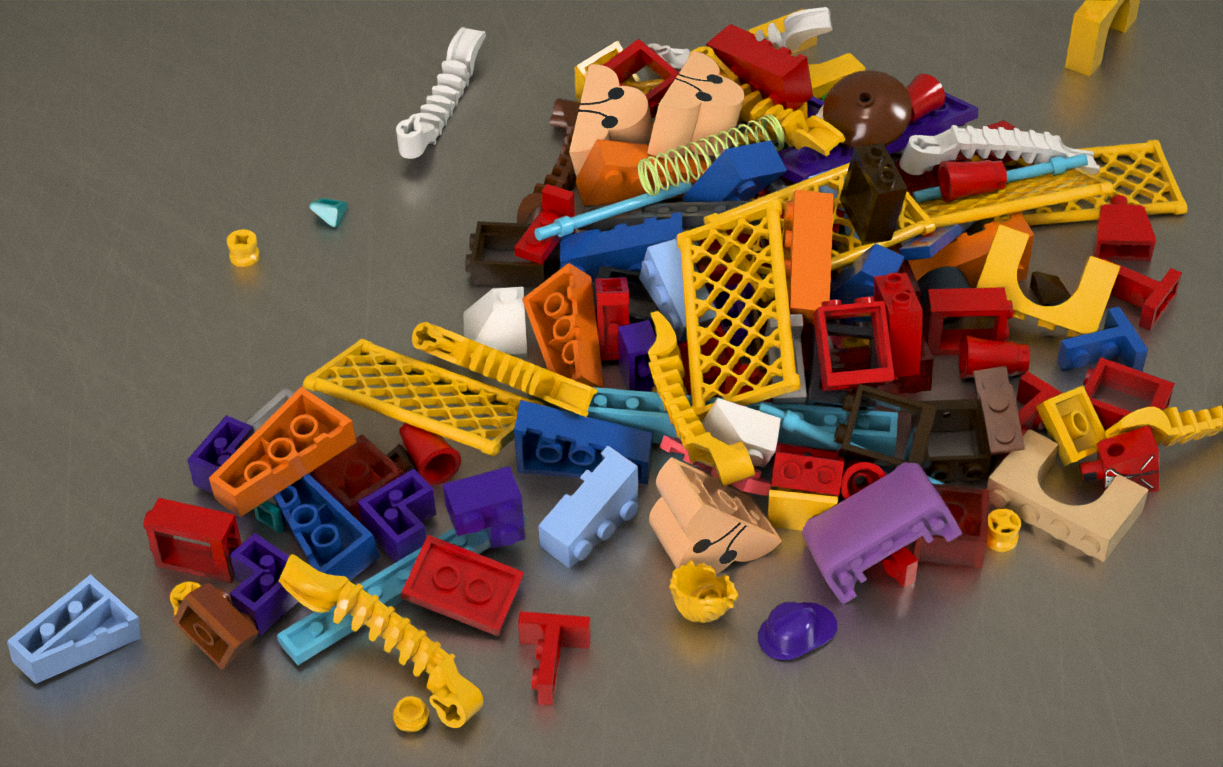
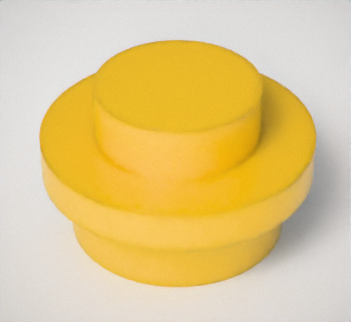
(410, 714)

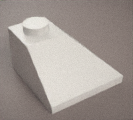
(499, 321)
(738, 423)

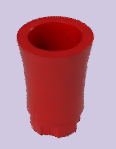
(925, 96)
(970, 178)
(985, 354)
(431, 454)
(854, 469)

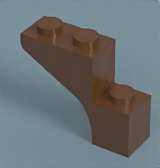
(998, 410)

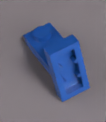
(1114, 341)

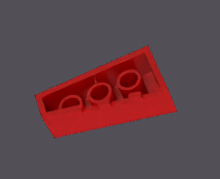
(763, 67)

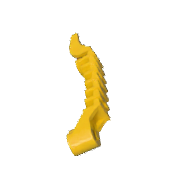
(813, 134)
(503, 368)
(1170, 425)
(729, 461)
(320, 592)

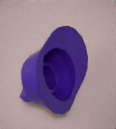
(796, 629)

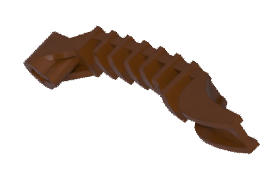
(563, 172)

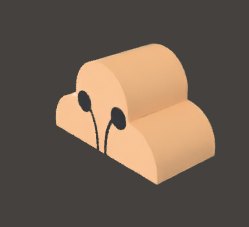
(696, 107)
(608, 114)
(708, 521)

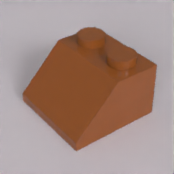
(215, 624)

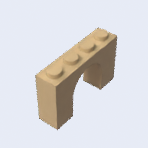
(1089, 527)

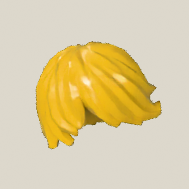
(700, 593)

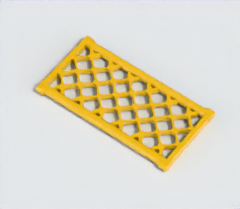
(1109, 154)
(834, 179)
(1017, 197)
(696, 308)
(420, 417)

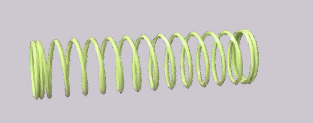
(653, 168)

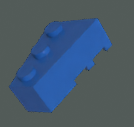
(738, 174)
(858, 279)

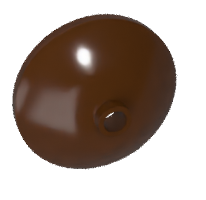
(871, 122)

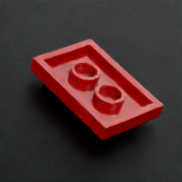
(462, 585)

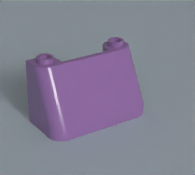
(875, 526)

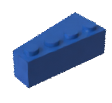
(619, 247)
(569, 444)
(325, 530)

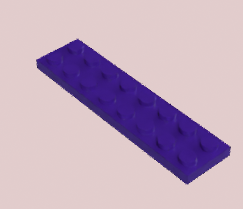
(809, 162)

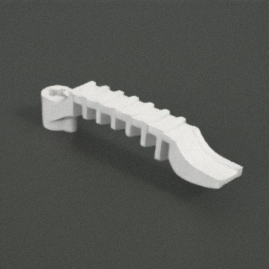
(798, 28)
(424, 127)
(926, 151)

